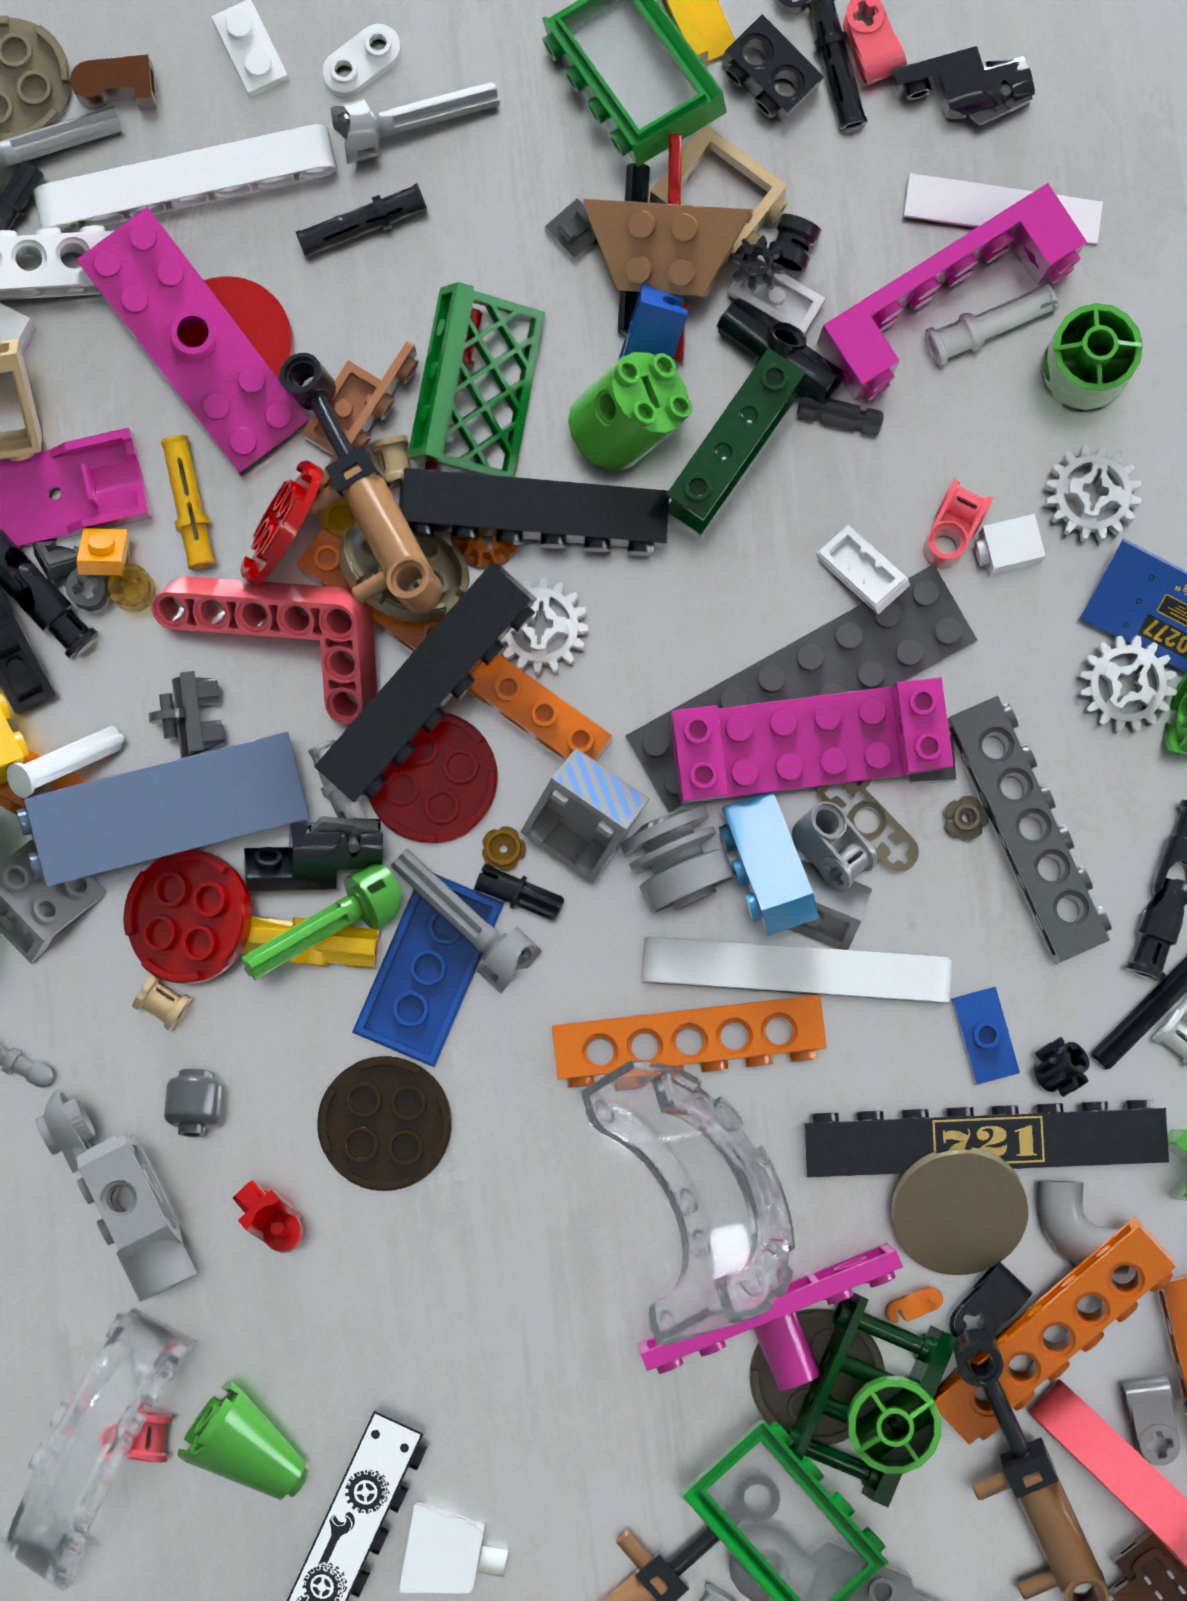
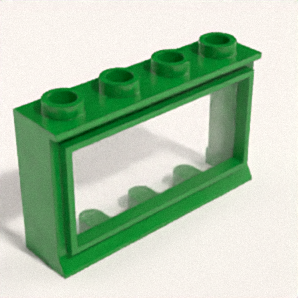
(634, 72)
(783, 1520)

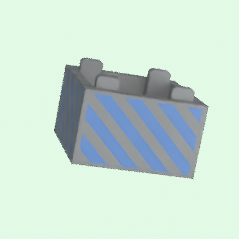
(584, 815)

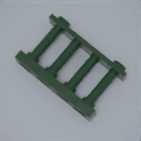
(734, 442)
(932, 1356)

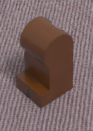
(115, 79)

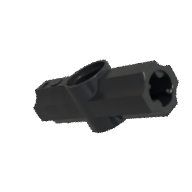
(757, 333)

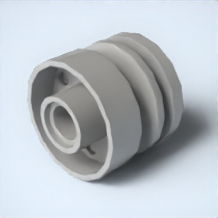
(676, 856)

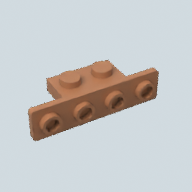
(360, 401)

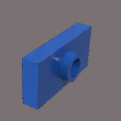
(985, 1035)

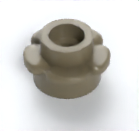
(957, 826)

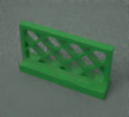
(445, 366)

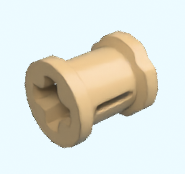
(392, 457)
(161, 1002)

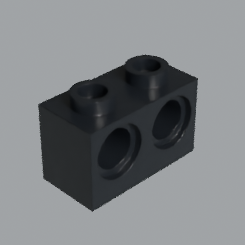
(781, 61)

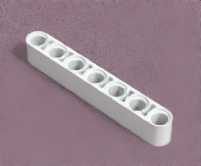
(187, 179)
(797, 970)

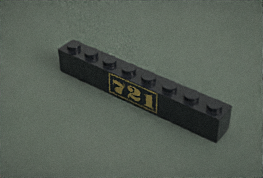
(1021, 1140)

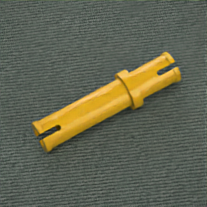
(197, 551)

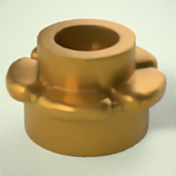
(506, 836)

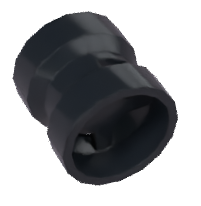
(795, 239)

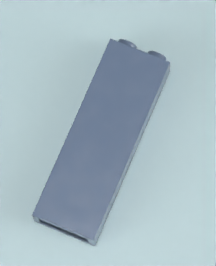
(163, 809)

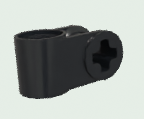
(994, 1298)

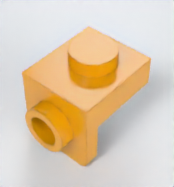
(103, 552)

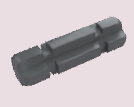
(841, 414)

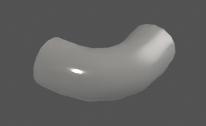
(1066, 1223)

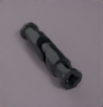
(41, 598)
(1165, 912)

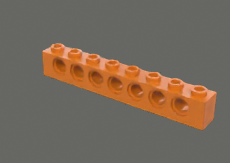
(498, 686)

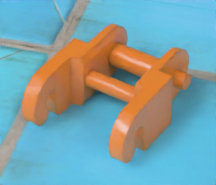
(914, 1304)

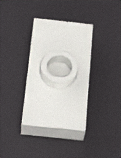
(863, 569)

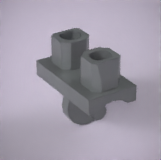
(188, 696)

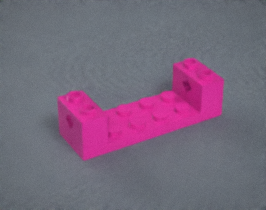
(1034, 227)
(811, 741)

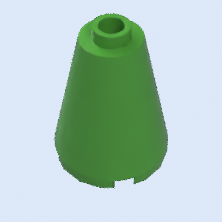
(243, 1446)

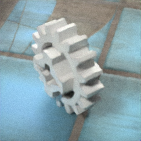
(1111, 495)
(561, 629)
(1110, 672)

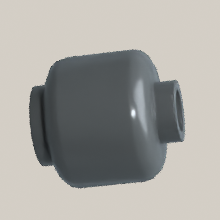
(194, 1102)

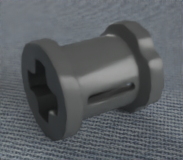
(74, 586)

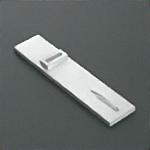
(975, 203)

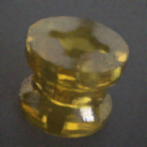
(136, 595)

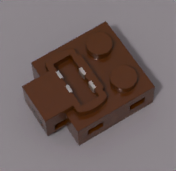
(1148, 1572)

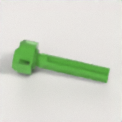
(363, 901)

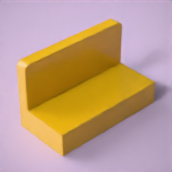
(702, 26)

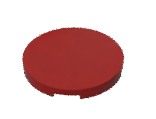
(256, 314)
(281, 522)
(442, 785)
(188, 917)

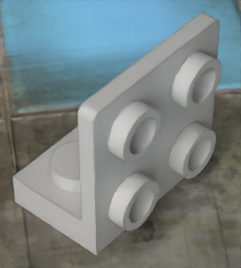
(36, 912)

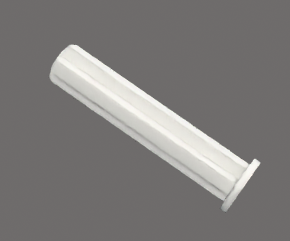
(28, 776)

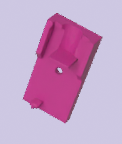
(97, 483)

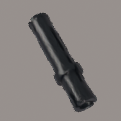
(832, 45)
(361, 220)

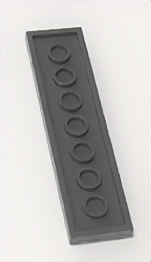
(842, 656)

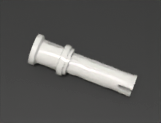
(973, 330)

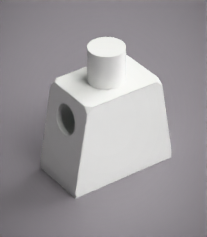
(446, 1553)

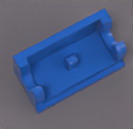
(655, 323)

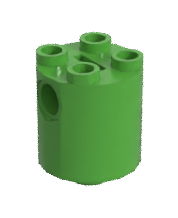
(1092, 356)
(629, 410)
(873, 1436)

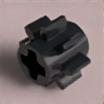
(751, 253)
(1061, 1066)

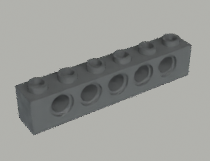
(1005, 814)

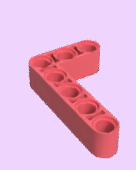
(285, 621)
(1115, 1466)

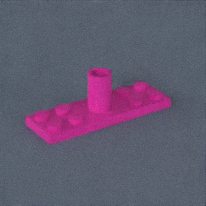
(222, 379)
(780, 1329)

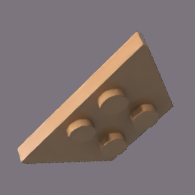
(665, 244)

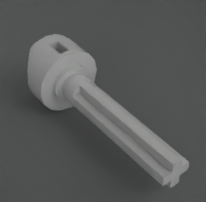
(364, 129)
(58, 137)
(501, 954)

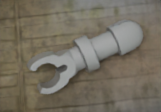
(34, 1072)

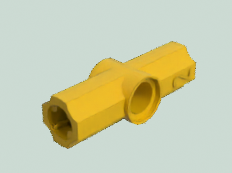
(347, 947)

